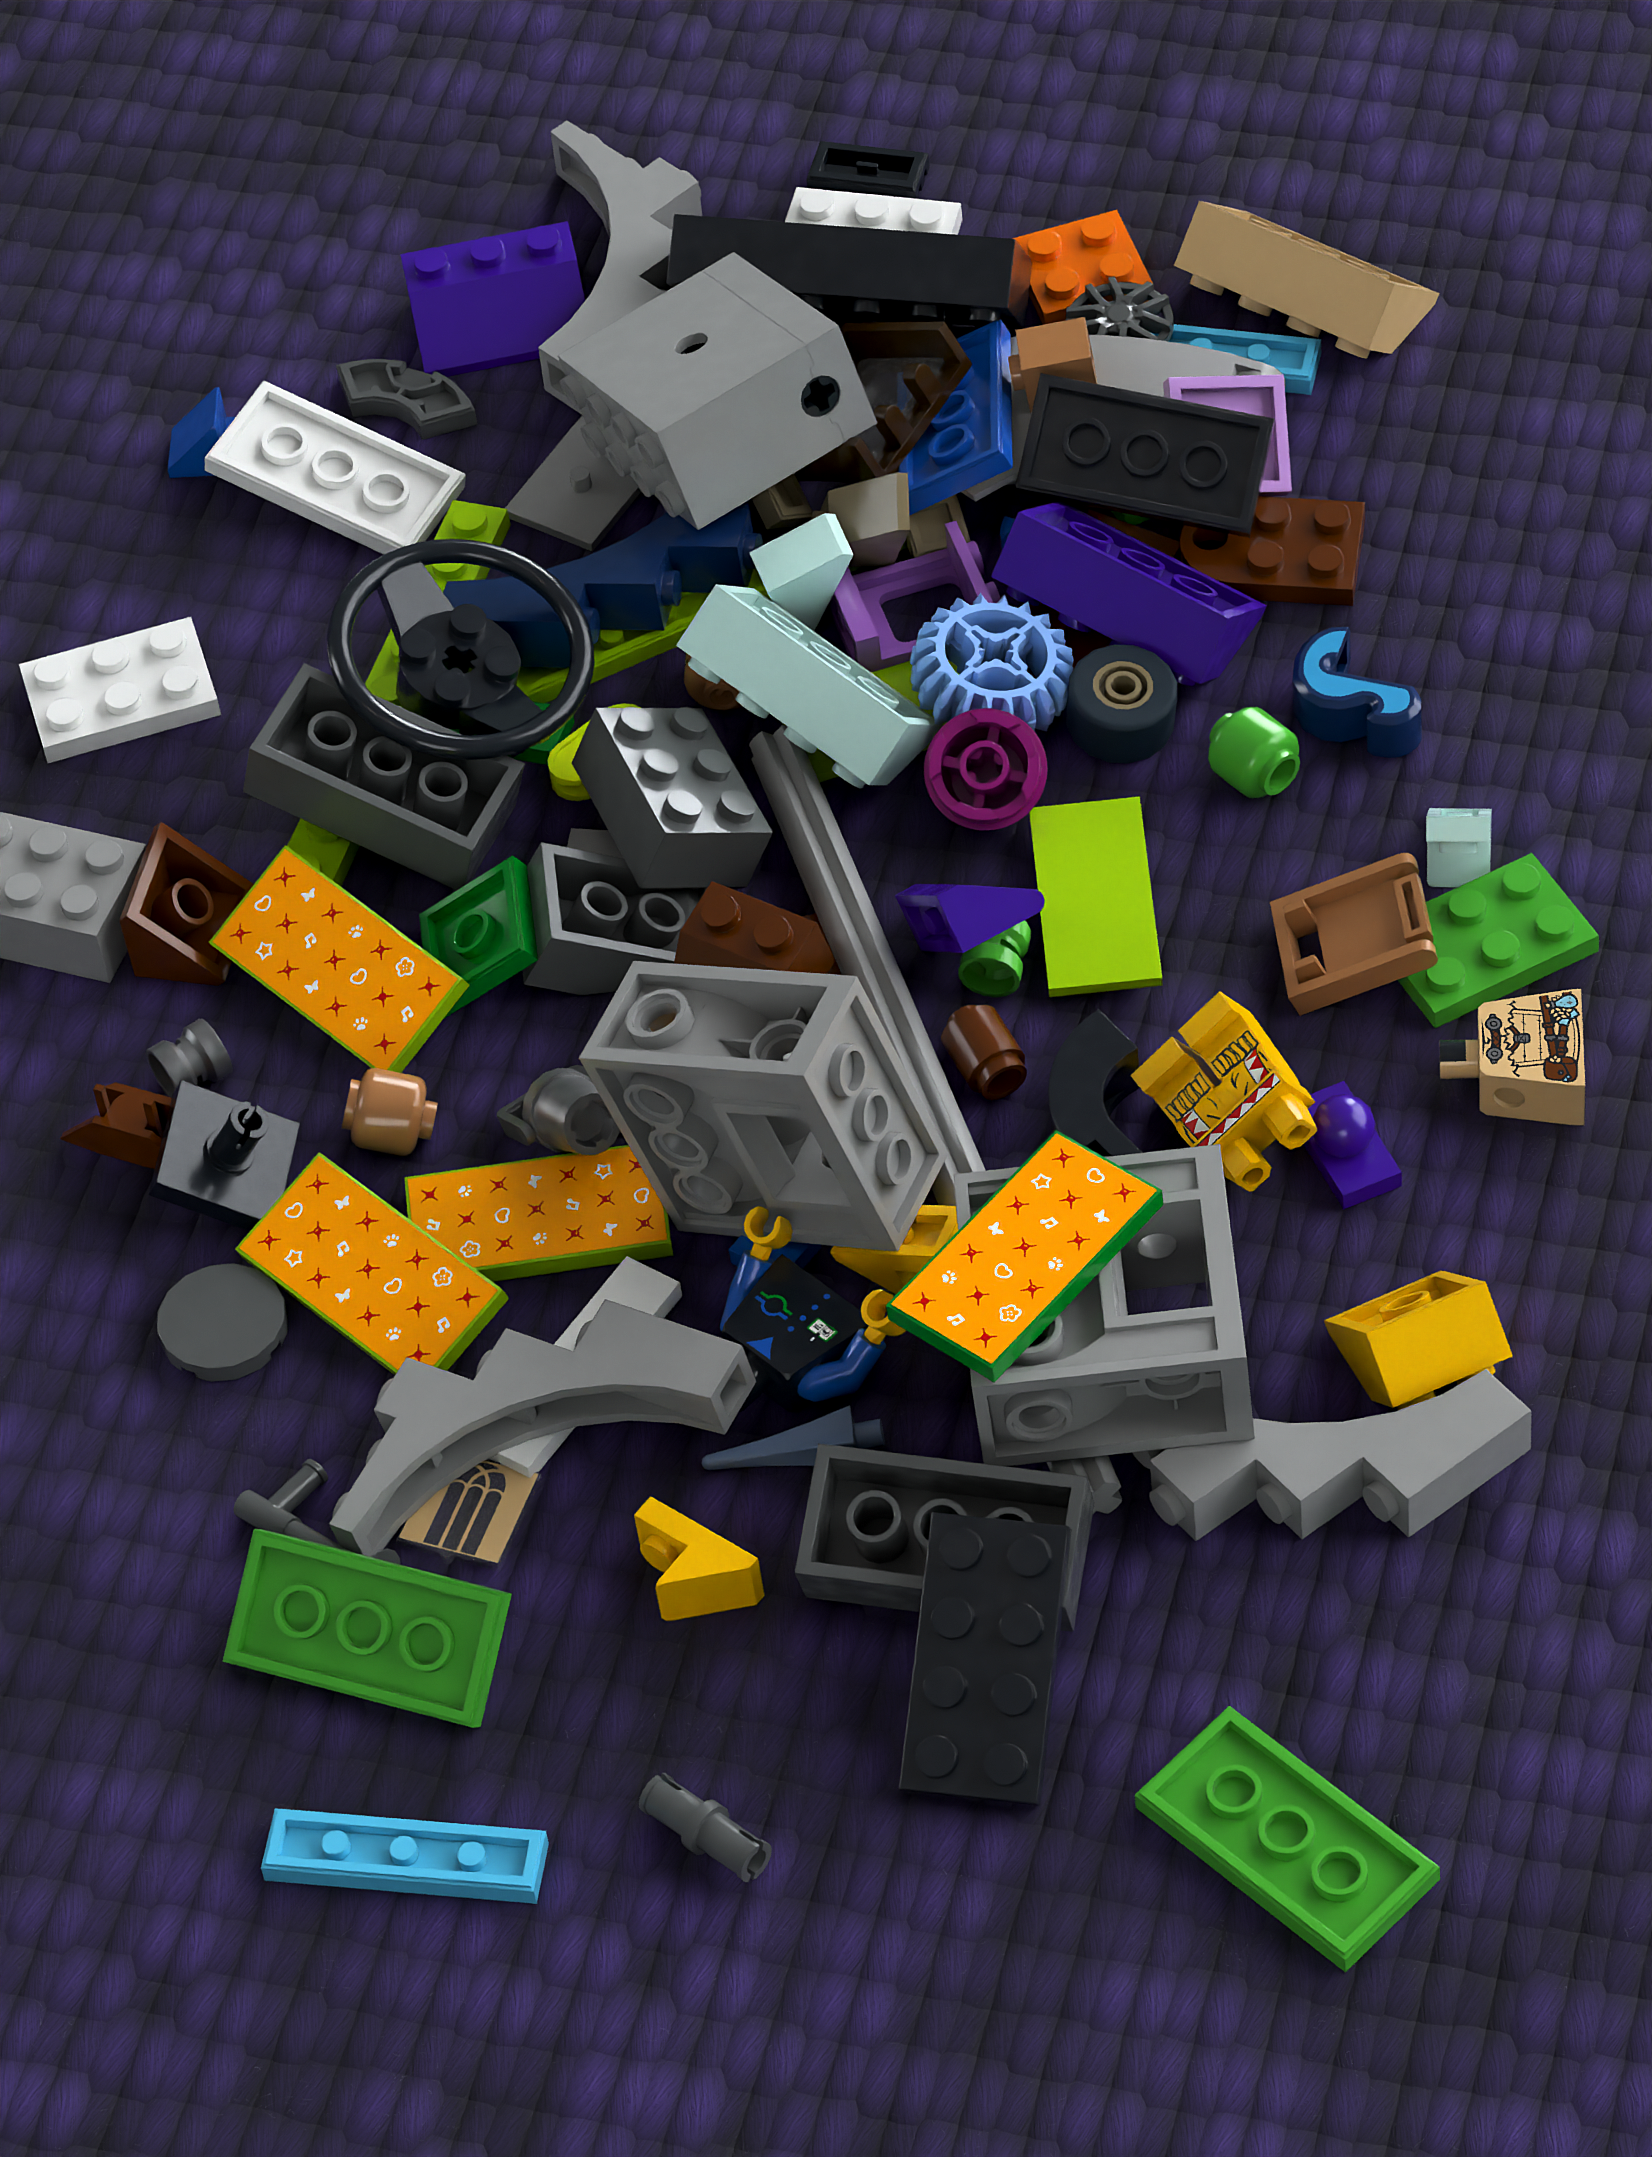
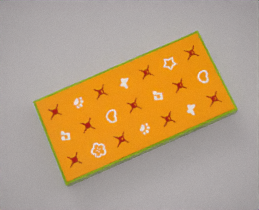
(338, 963)
(543, 1213)
(370, 1270)

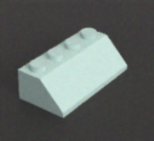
(806, 686)

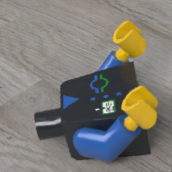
(795, 1329)

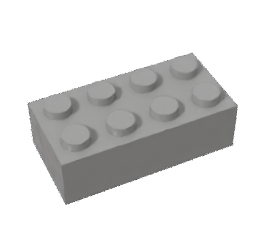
(64, 896)

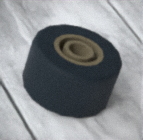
(1121, 703)

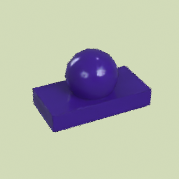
(1349, 1148)

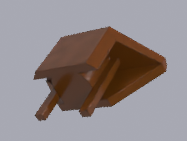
(127, 1127)

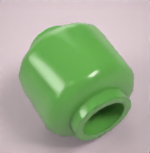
(1253, 752)

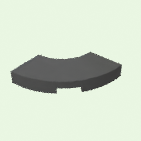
(415, 397)

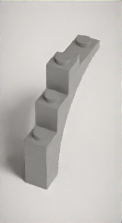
(638, 217)
(525, 1389)
(1304, 1474)

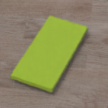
(1095, 896)

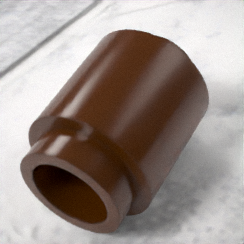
(984, 1051)

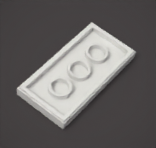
(334, 471)

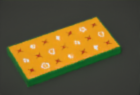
(1024, 1255)

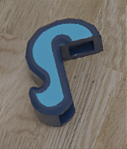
(1352, 706)

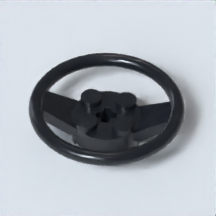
(456, 660)

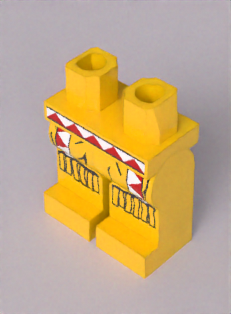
(1231, 1091)

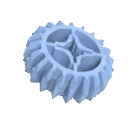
(992, 654)

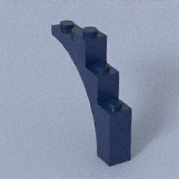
(620, 585)

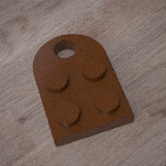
(1294, 551)

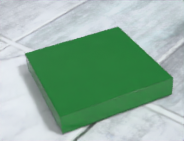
(484, 929)

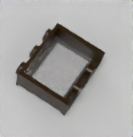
(907, 380)

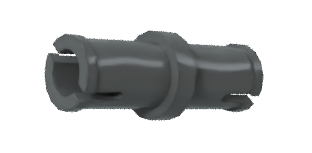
(705, 1827)

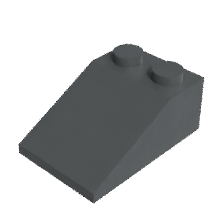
(598, 920)

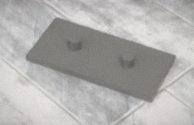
(574, 493)

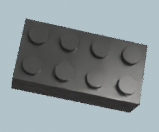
(358, 784)
(874, 1511)

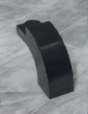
(1089, 1083)

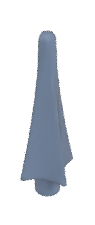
(800, 1444)

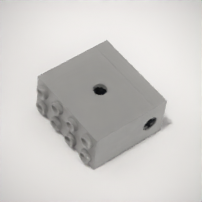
(716, 390)

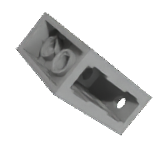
(770, 1101)
(1120, 1377)

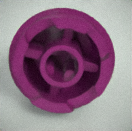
(985, 769)

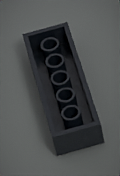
(867, 270)

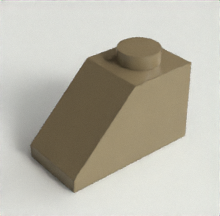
(872, 518)

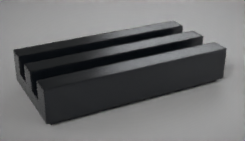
(868, 170)

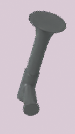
(276, 1514)

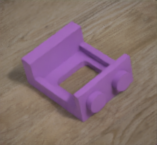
(859, 597)

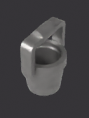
(561, 1114)

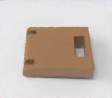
(1368, 929)

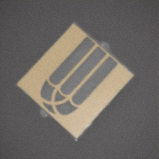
(472, 1516)

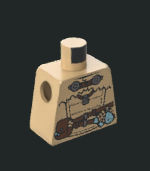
(1525, 1058)

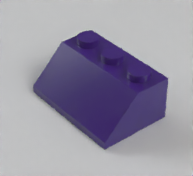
(492, 297)

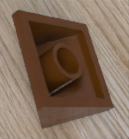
(177, 909)

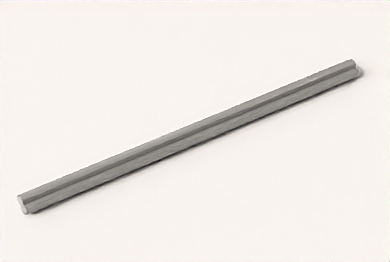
(865, 953)

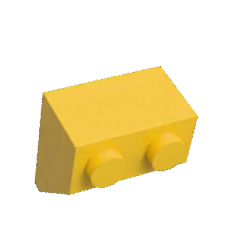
(1421, 1338)

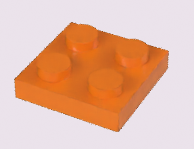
(1075, 256)

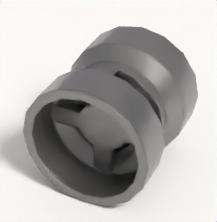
(195, 1057)

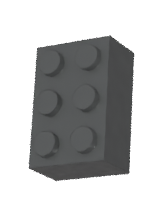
(671, 797)

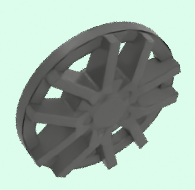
(1126, 313)

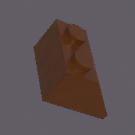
(750, 934)

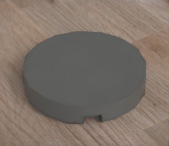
(222, 1322)

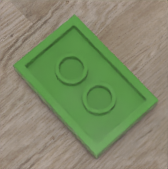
(1498, 939)

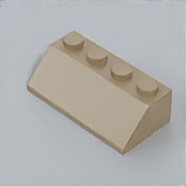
(1301, 279)

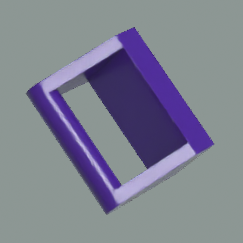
(964, 915)

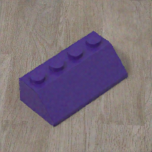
(1125, 590)

